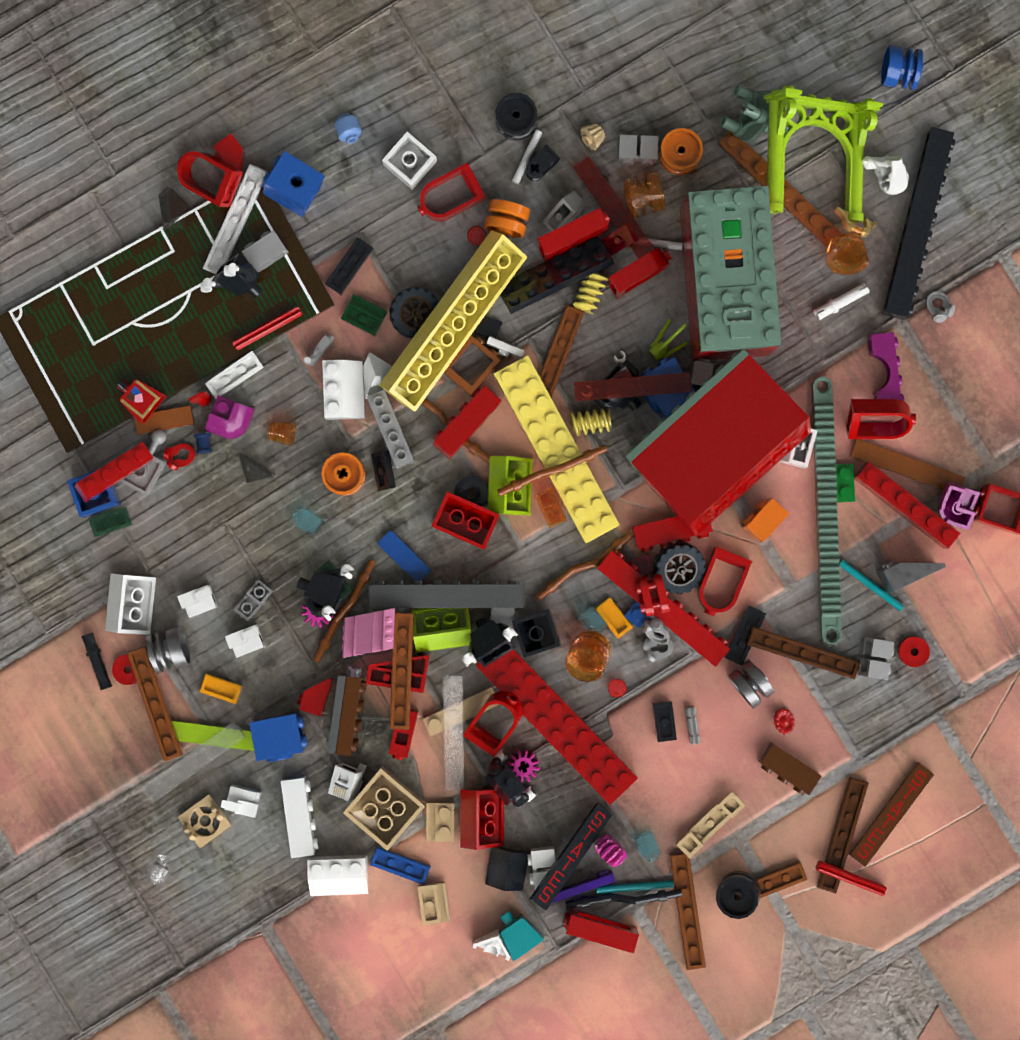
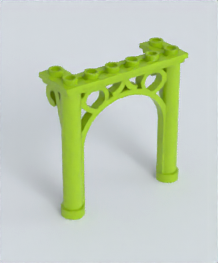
(858, 119)

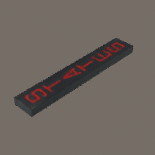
(570, 856)

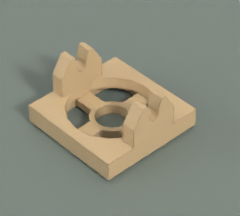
(185, 819)

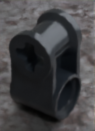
(543, 161)

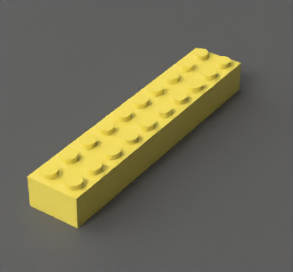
(453, 320)
(555, 446)

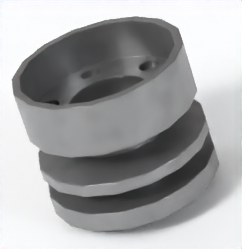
(163, 651)

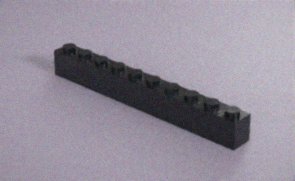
(918, 223)

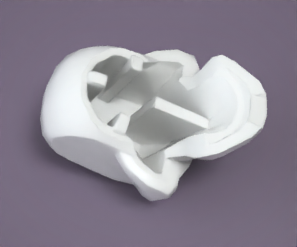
(890, 173)

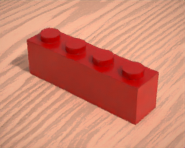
(467, 422)
(113, 472)
(664, 532)

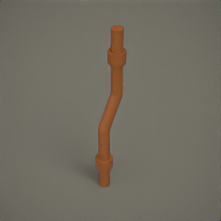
(473, 448)
(516, 485)
(363, 578)
(552, 586)

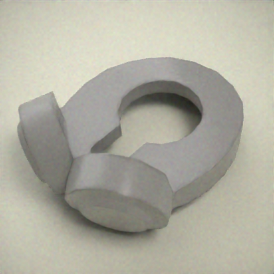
(940, 316)
(655, 625)
(653, 656)

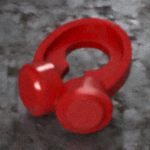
(175, 464)

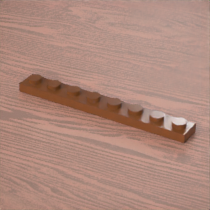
(793, 200)

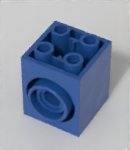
(289, 172)
(666, 403)
(278, 736)

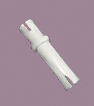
(834, 305)

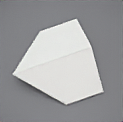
(373, 372)
(493, 944)

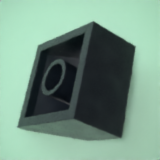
(536, 633)

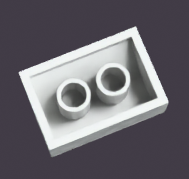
(343, 389)
(130, 604)
(337, 875)

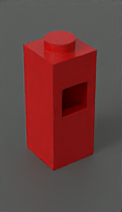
(402, 739)

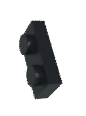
(383, 470)
(664, 721)

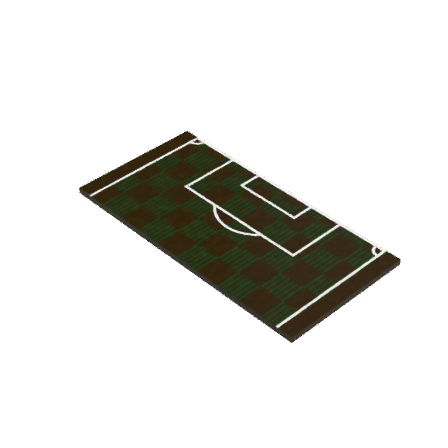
(150, 322)

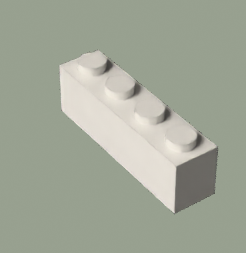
(298, 816)

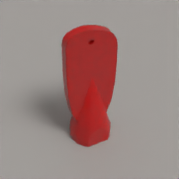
(202, 399)

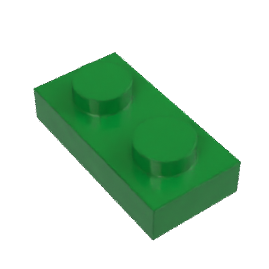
(845, 483)

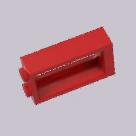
(573, 234)
(601, 930)

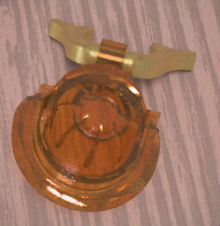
(848, 250)

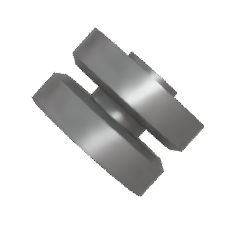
(753, 682)

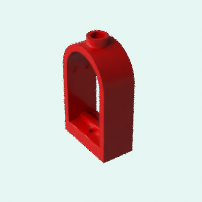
(471, 182)
(228, 185)
(639, 272)
(879, 430)
(729, 558)
(482, 737)

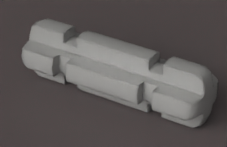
(692, 724)

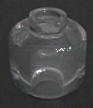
(159, 869)

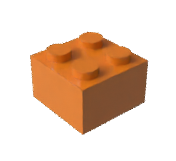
(764, 520)

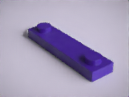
(602, 878)

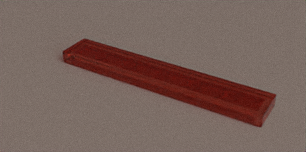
(611, 204)
(633, 386)

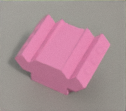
(368, 633)

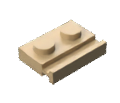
(440, 821)
(433, 903)

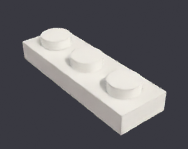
(234, 375)

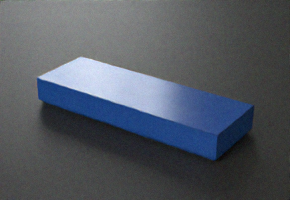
(404, 556)
(400, 865)

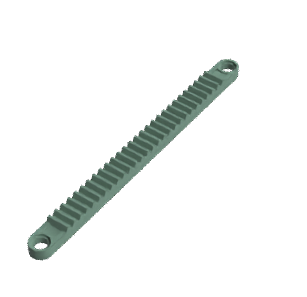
(826, 511)

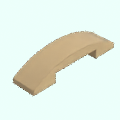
(709, 824)

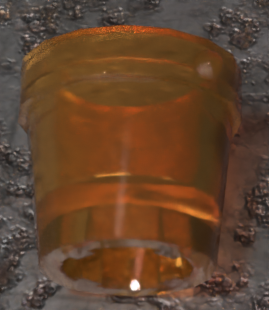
(282, 432)

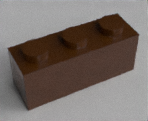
(789, 769)

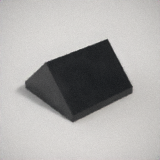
(507, 869)

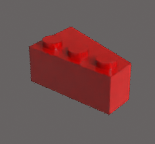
(381, 673)

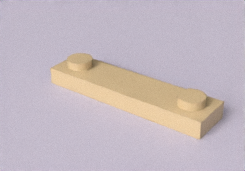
(471, 706)

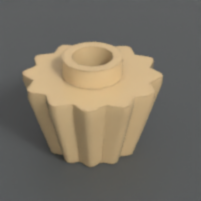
(592, 135)

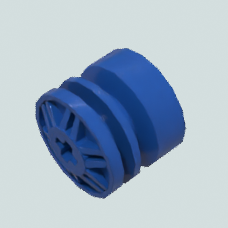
(906, 68)

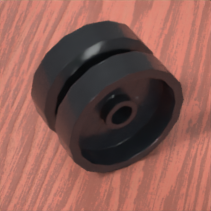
(518, 105)
(733, 904)

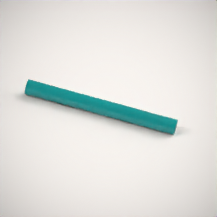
(871, 585)
(635, 886)

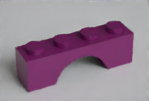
(883, 348)

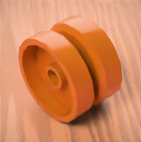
(686, 142)
(507, 218)
(332, 474)

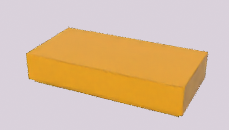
(613, 617)
(220, 688)

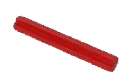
(267, 328)
(851, 878)

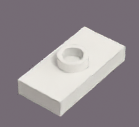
(504, 348)

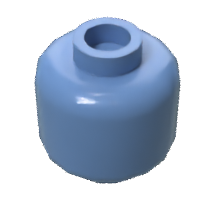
(347, 128)

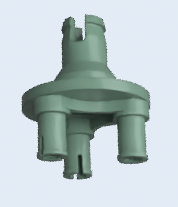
(753, 116)

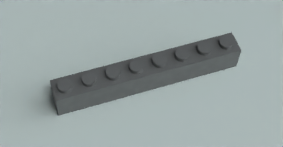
(447, 596)

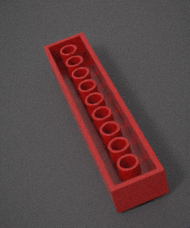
(561, 726)

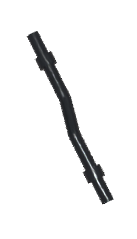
(661, 896)

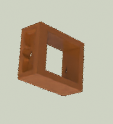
(458, 380)

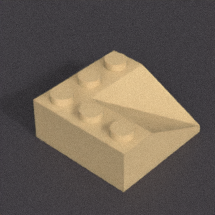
(384, 808)

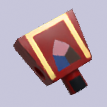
(140, 399)

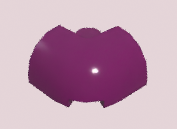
(229, 418)
(957, 504)

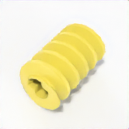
(589, 292)
(591, 421)

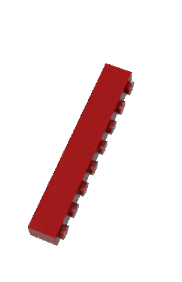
(677, 620)

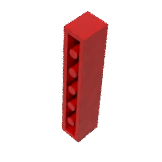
(906, 505)

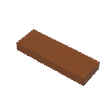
(166, 420)
(781, 879)

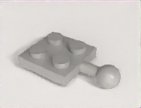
(146, 477)

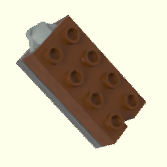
(346, 712)

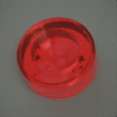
(476, 235)
(617, 688)

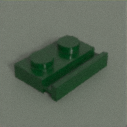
(364, 315)

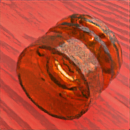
(644, 194)
(588, 656)

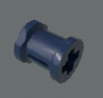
(203, 443)

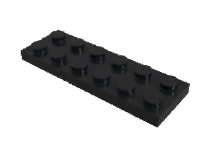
(556, 274)

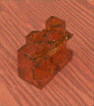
(550, 507)

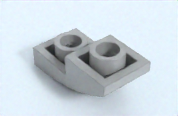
(253, 600)

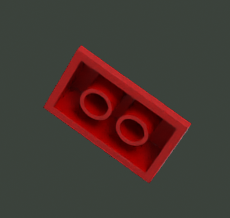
(465, 520)
(481, 819)

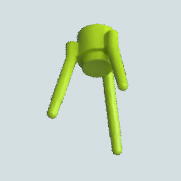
(660, 349)

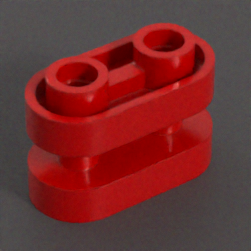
(648, 605)

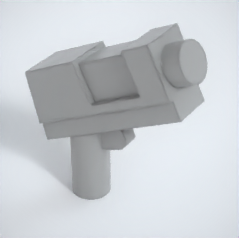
(317, 352)

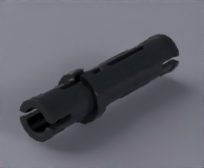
(95, 657)

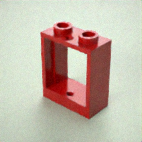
(979, 509)

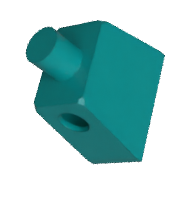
(519, 934)

